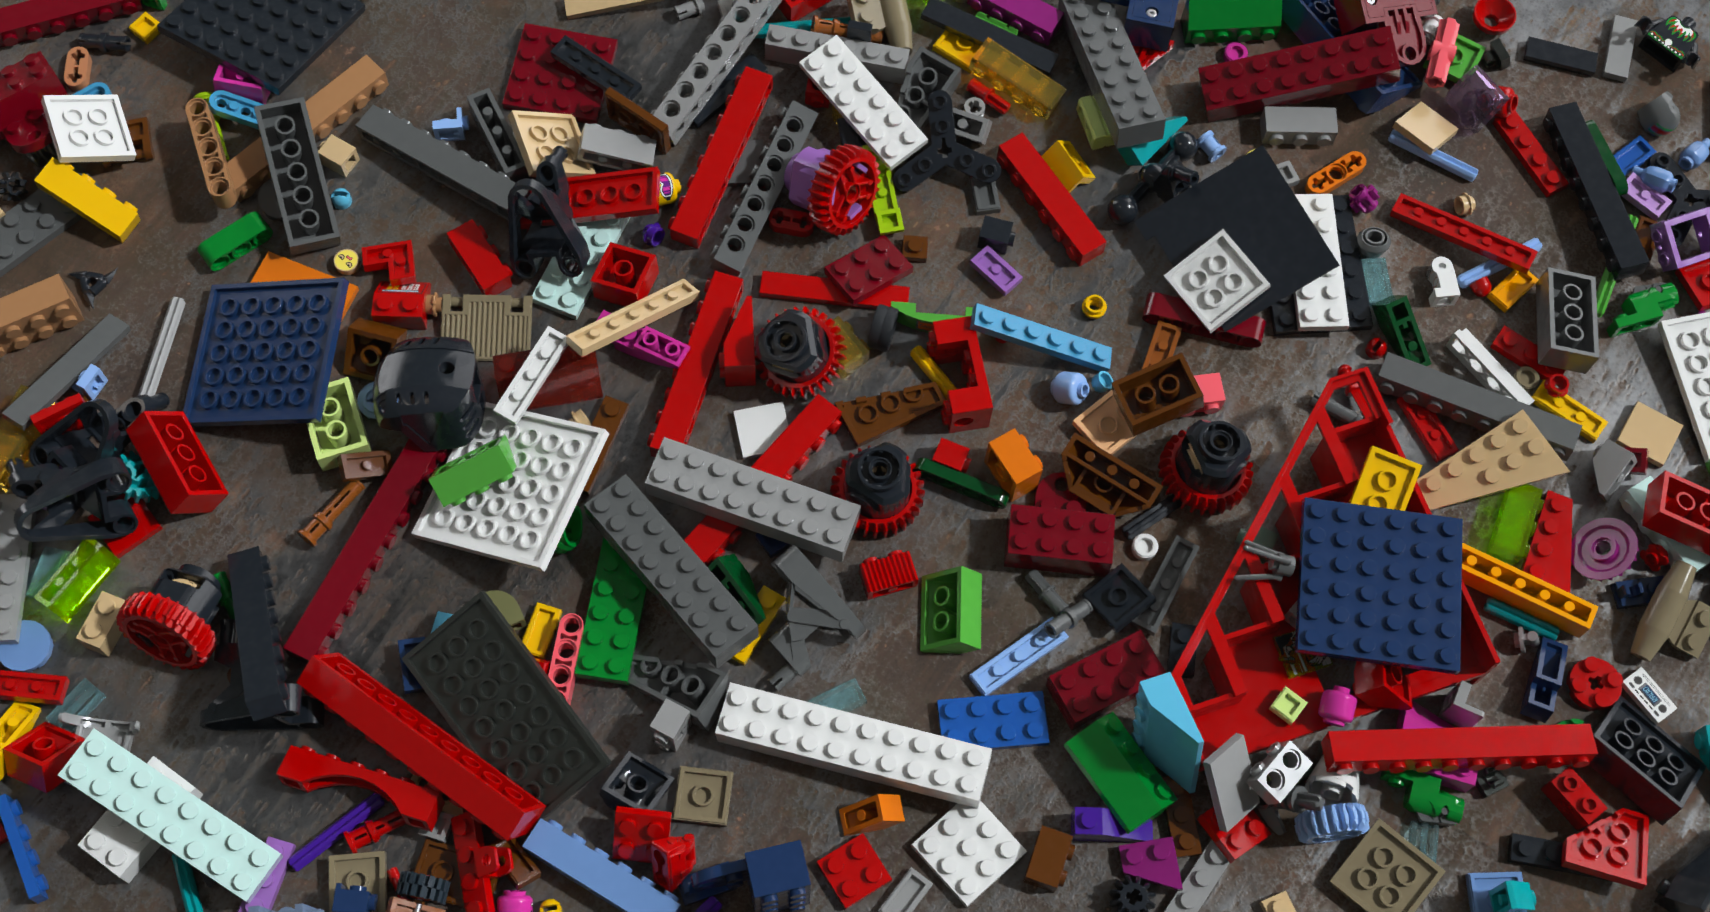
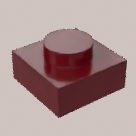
(1642, 457)

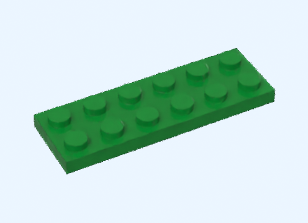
(611, 620)

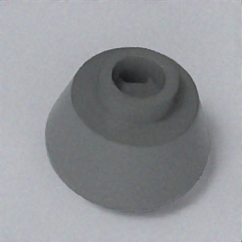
(1373, 242)

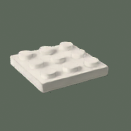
(88, 128)
(1217, 281)
(968, 850)

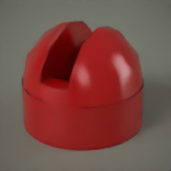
(1481, 287)
(1381, 350)

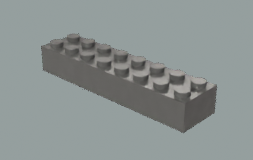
(1113, 72)
(671, 571)

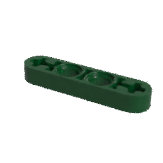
(1612, 166)
(962, 483)

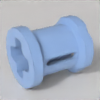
(1211, 146)

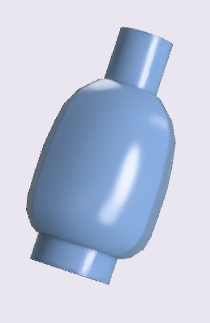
(1694, 154)
(1656, 178)

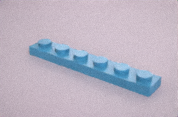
(1040, 338)

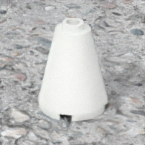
(1333, 787)

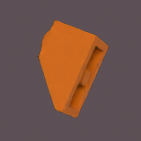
(872, 814)

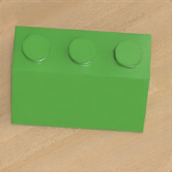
(473, 472)
(951, 611)

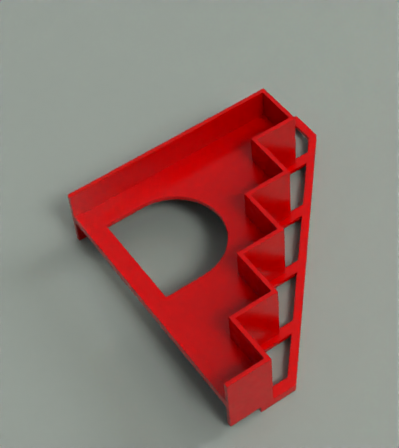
(1246, 661)

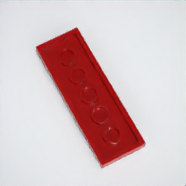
(611, 195)

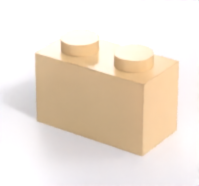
(100, 628)

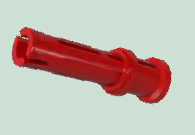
(370, 829)

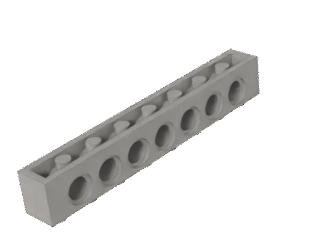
(715, 70)

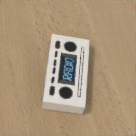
(1648, 696)

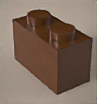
(1048, 859)

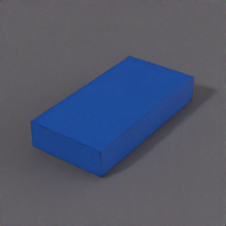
(1634, 154)

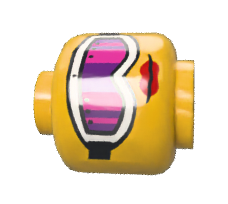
(668, 189)

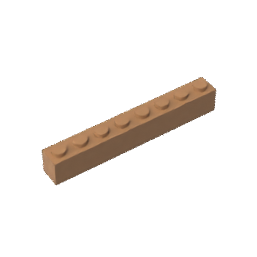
(325, 110)

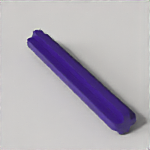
(335, 831)

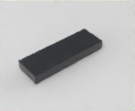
(1560, 56)

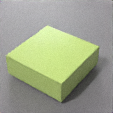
(1288, 705)

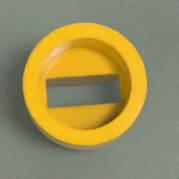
(549, 903)

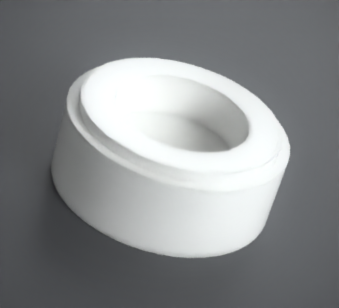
(1144, 547)

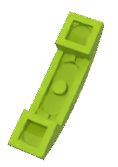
(885, 208)

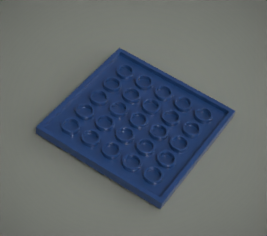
(266, 352)
(1379, 586)

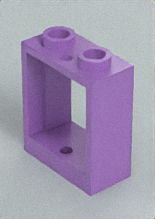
(1663, 237)

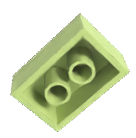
(340, 427)

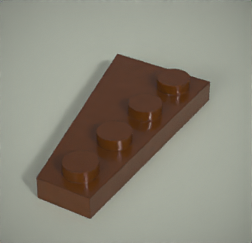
(882, 414)

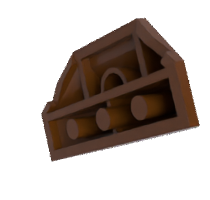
(1105, 479)

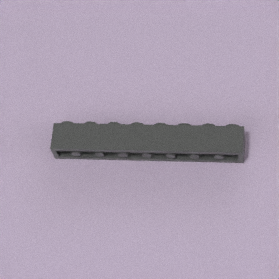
(437, 159)
(1469, 402)

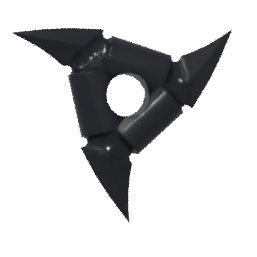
(87, 277)

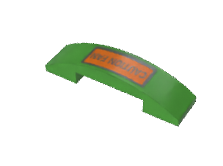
(921, 321)

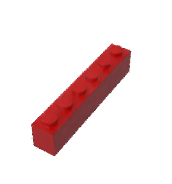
(1050, 199)

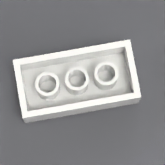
(120, 844)

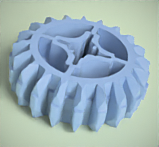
(1332, 823)

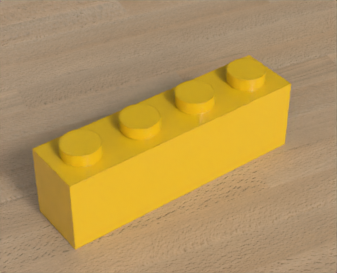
(87, 199)

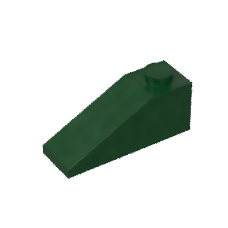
(1401, 328)
(739, 584)

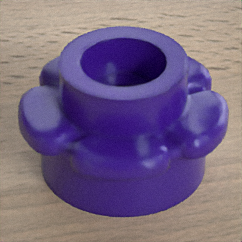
(653, 234)

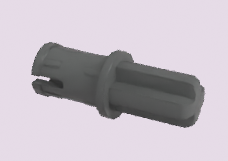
(1046, 591)

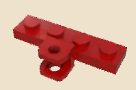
(477, 863)

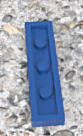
(25, 857)

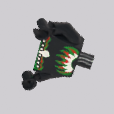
(1670, 41)

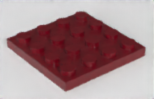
(547, 85)

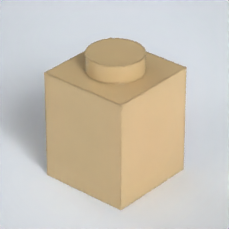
(338, 155)

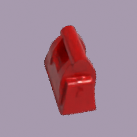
(672, 860)

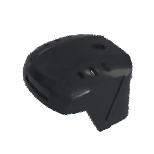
(449, 376)

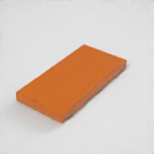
(282, 269)

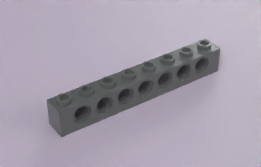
(801, 120)

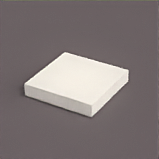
(759, 427)

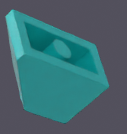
(1513, 897)

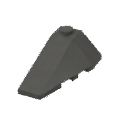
(923, 76)
(690, 685)

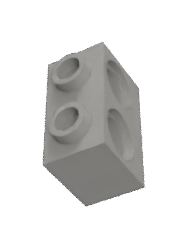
(1282, 777)

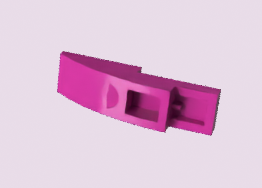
(652, 346)

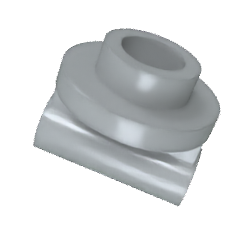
(1521, 639)

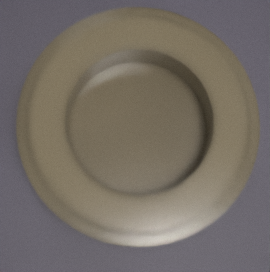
(1527, 378)

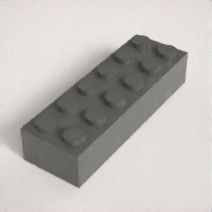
(297, 176)

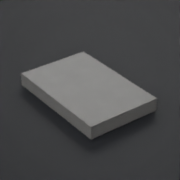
(1226, 778)

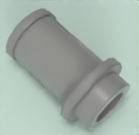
(689, 8)

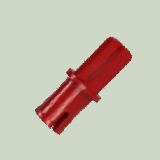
(988, 96)

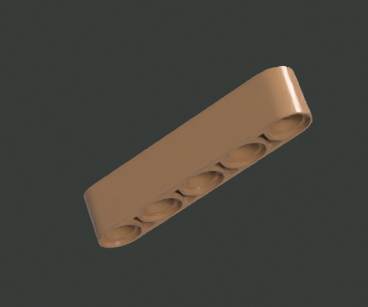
(211, 153)

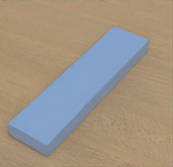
(1015, 659)

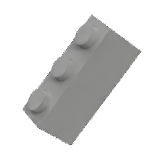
(1298, 125)
(615, 148)

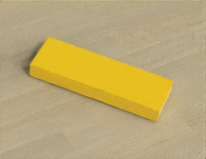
(1571, 410)

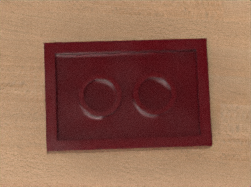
(868, 270)

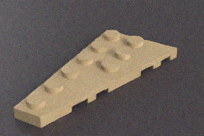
(1496, 462)

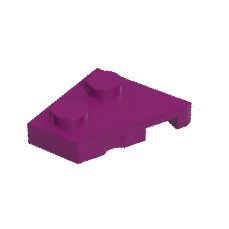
(1152, 861)

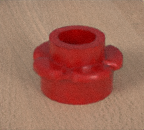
(1559, 380)

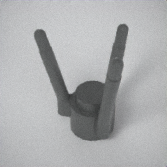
(1278, 563)

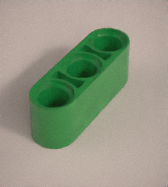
(235, 241)

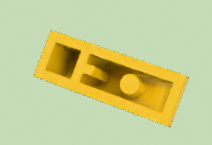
(14, 724)

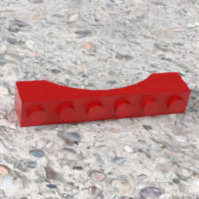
(310, 771)

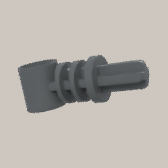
(1297, 801)

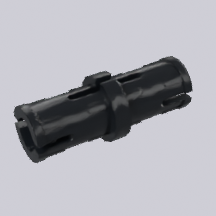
(104, 42)

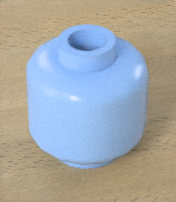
(1069, 388)

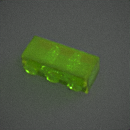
(1515, 523)
(77, 579)

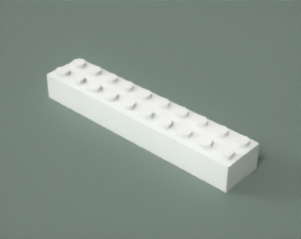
(854, 745)

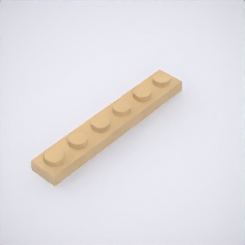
(632, 317)

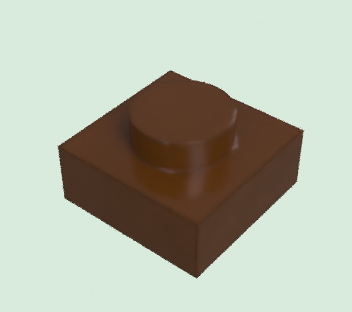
(915, 248)

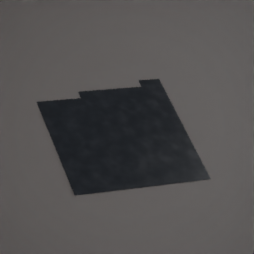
(1258, 215)

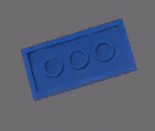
(996, 720)

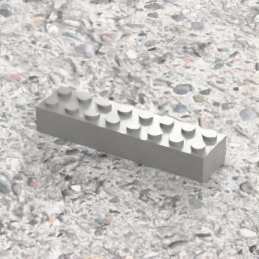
(752, 499)

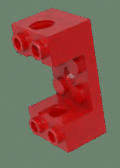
(954, 342)

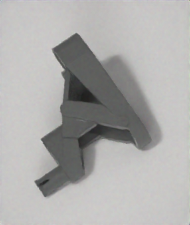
(801, 622)

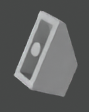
(1611, 467)

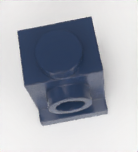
(353, 900)

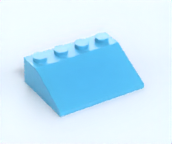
(1167, 730)

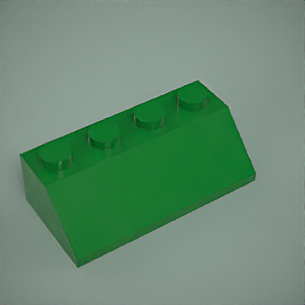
(1230, 20)
(1120, 772)

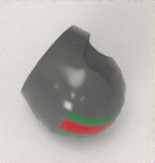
(1660, 115)

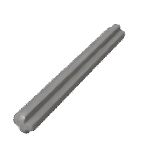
(162, 346)

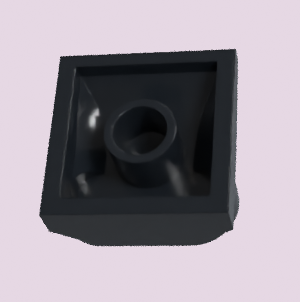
(635, 784)

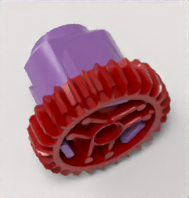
(834, 185)

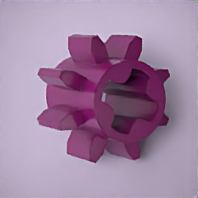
(1363, 198)

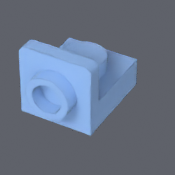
(451, 128)
(90, 382)

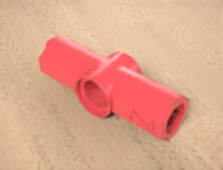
(1441, 53)

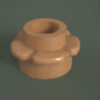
(433, 304)

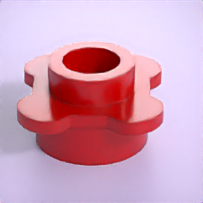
(1655, 556)

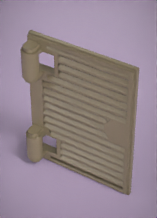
(488, 323)

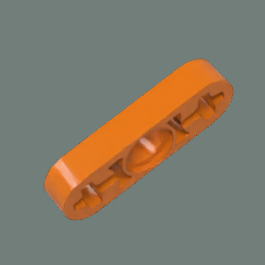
(1339, 165)

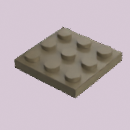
(1386, 872)

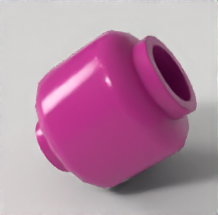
(1337, 706)
(514, 902)

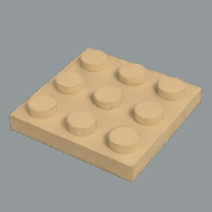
(541, 132)

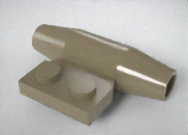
(885, 15)
(1673, 617)

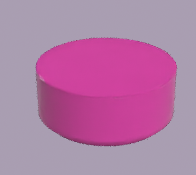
(1234, 51)

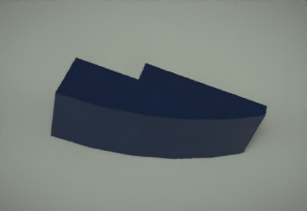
(1544, 680)

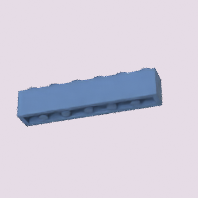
(595, 872)

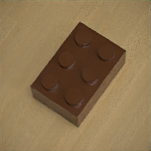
(1157, 394)

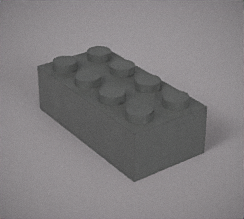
(1567, 320)

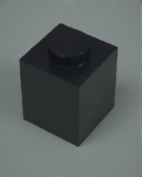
(996, 234)

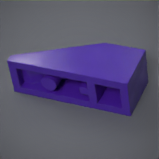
(1101, 825)

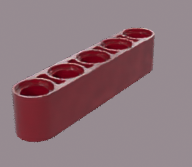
(1176, 312)

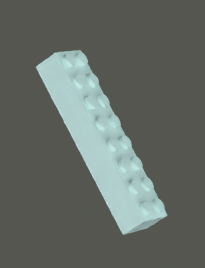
(171, 815)

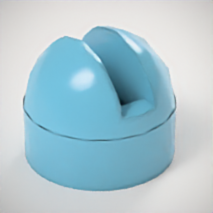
(341, 202)
(1102, 382)

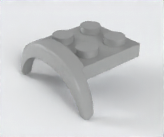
(118, 731)

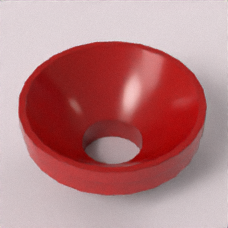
(1500, 10)

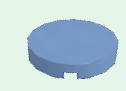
(32, 651)

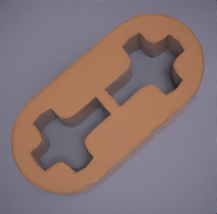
(73, 68)

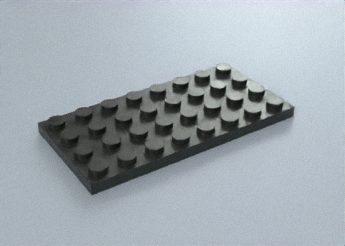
(505, 704)

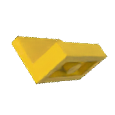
(1068, 165)

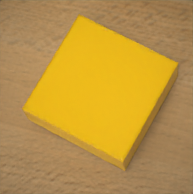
(145, 27)

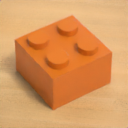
(1013, 464)

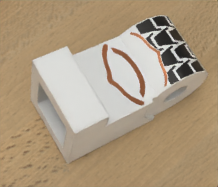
(1444, 283)

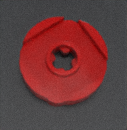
(1607, 676)

